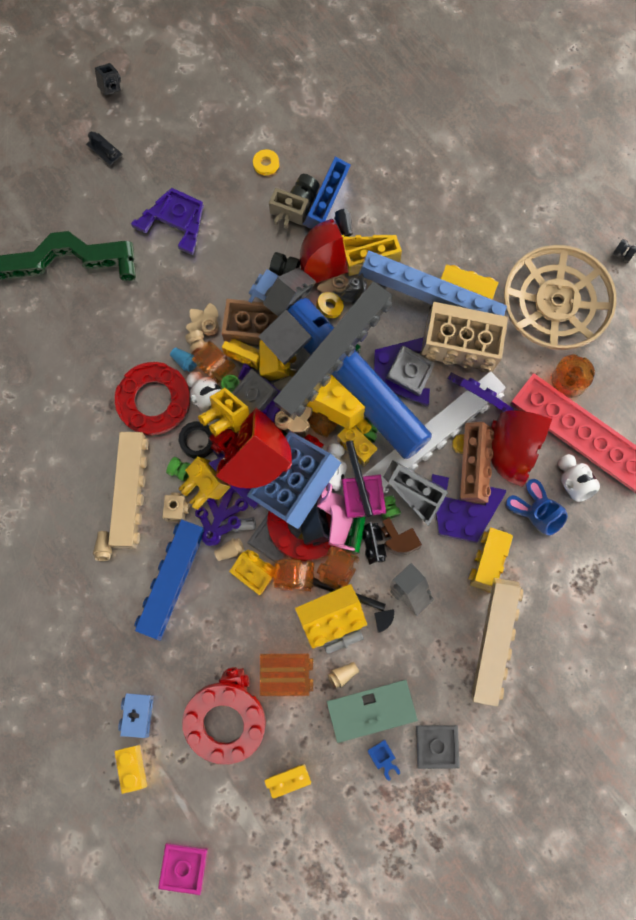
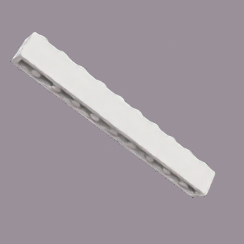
(443, 426)

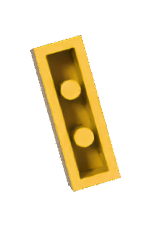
(470, 280)

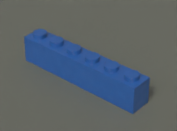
(170, 580)

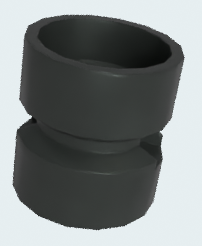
(306, 187)
(281, 264)

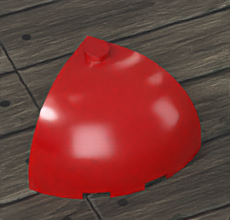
(323, 252)
(516, 443)
(256, 454)

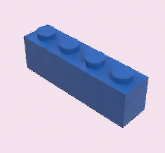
(327, 193)

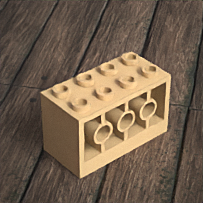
(464, 337)

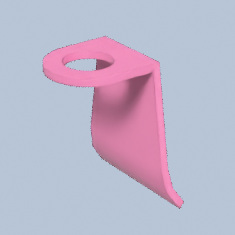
(329, 499)
(339, 527)

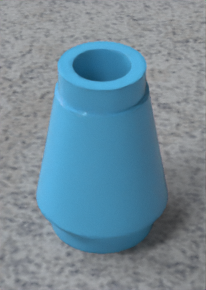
(183, 359)

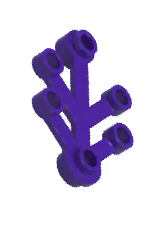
(220, 513)

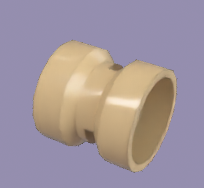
(195, 340)

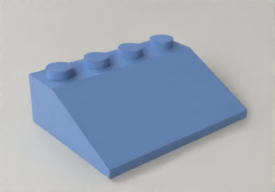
(299, 488)

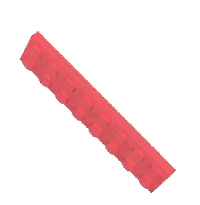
(580, 430)

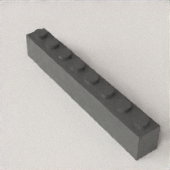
(333, 351)

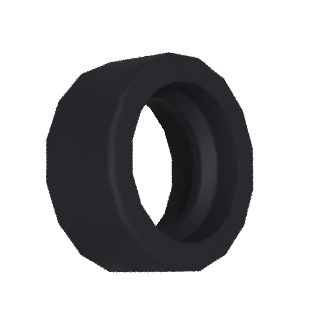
(187, 429)

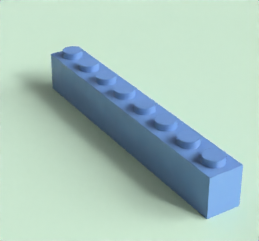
(424, 286)

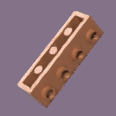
(477, 462)

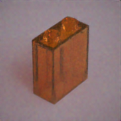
(286, 675)

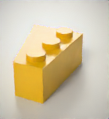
(358, 246)
(338, 404)
(490, 558)

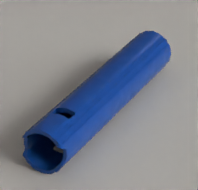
(381, 404)

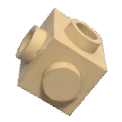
(175, 507)

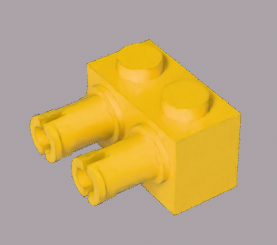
(271, 366)
(226, 408)
(204, 477)

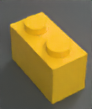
(130, 769)

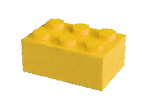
(331, 616)

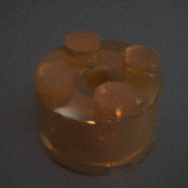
(213, 362)
(571, 366)
(338, 568)
(293, 574)

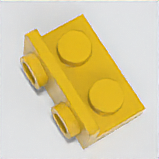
(242, 353)
(363, 447)
(253, 571)
(288, 781)

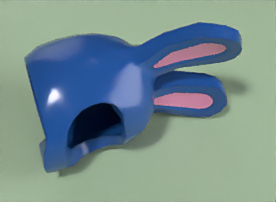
(544, 513)

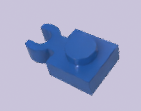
(382, 757)

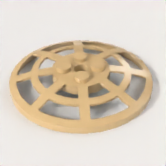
(566, 291)

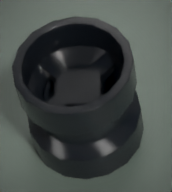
(622, 247)

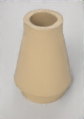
(230, 549)
(102, 550)
(341, 675)

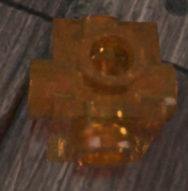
(321, 424)

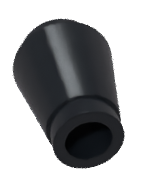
(344, 222)

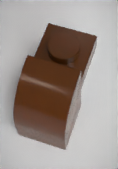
(399, 543)

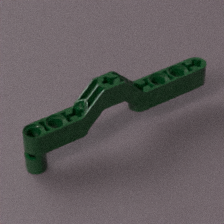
(64, 244)

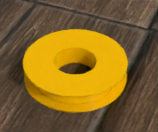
(262, 155)
(334, 299)

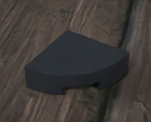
(384, 619)

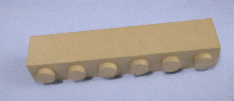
(127, 490)
(496, 642)

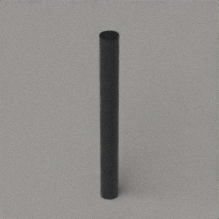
(359, 478)
(363, 599)

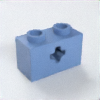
(133, 726)

